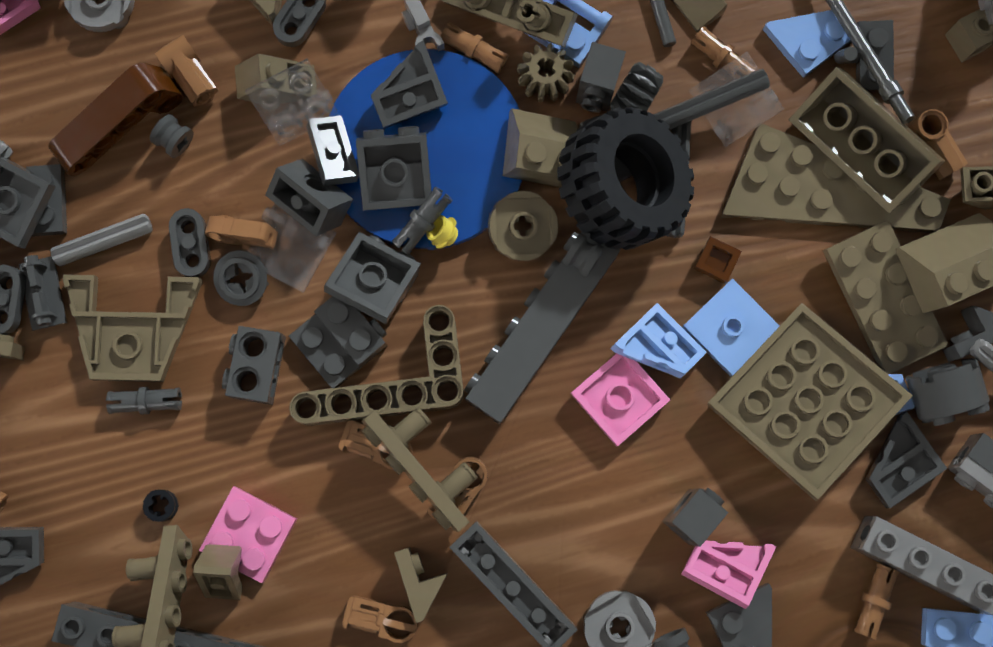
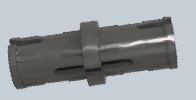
(422, 220)
(143, 400)

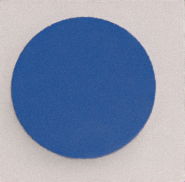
(462, 140)

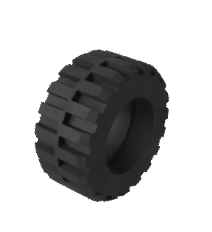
(657, 168)

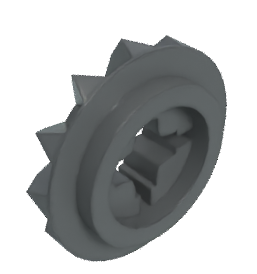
(235, 292)

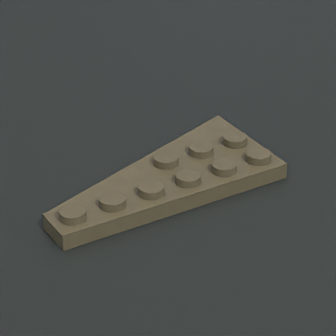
(802, 185)

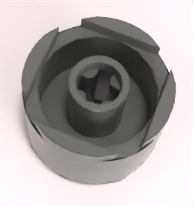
(947, 391)

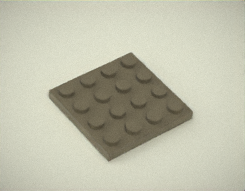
(809, 401)

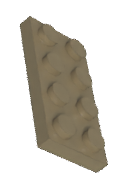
(883, 298)

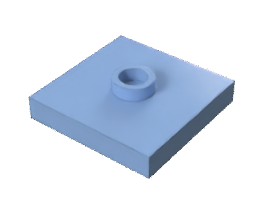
(731, 327)

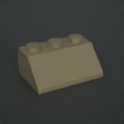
(950, 263)

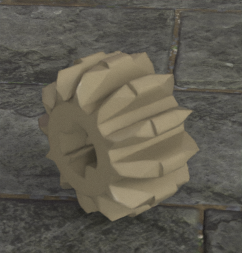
(545, 60)

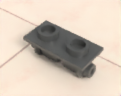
(42, 292)

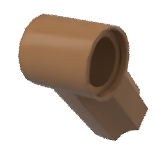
(184, 66)
(939, 141)

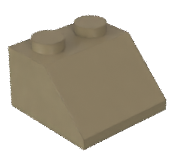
(535, 146)

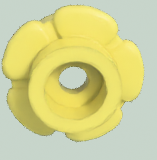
(444, 232)

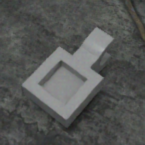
(417, 18)

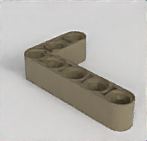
(394, 390)

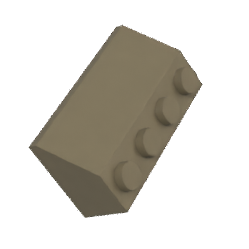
(866, 140)

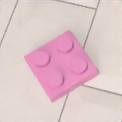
(620, 397)
(255, 528)

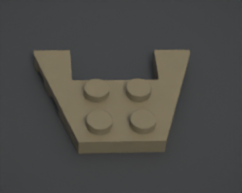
(130, 343)

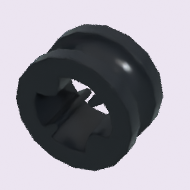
(150, 501)

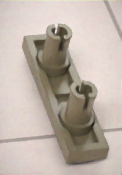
(528, 16)
(439, 494)
(169, 583)

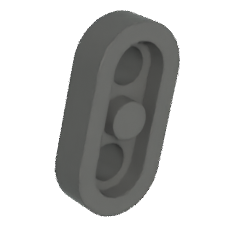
(297, 15)
(189, 245)
(11, 299)

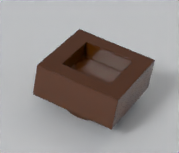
(717, 260)

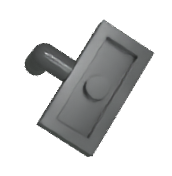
(881, 38)

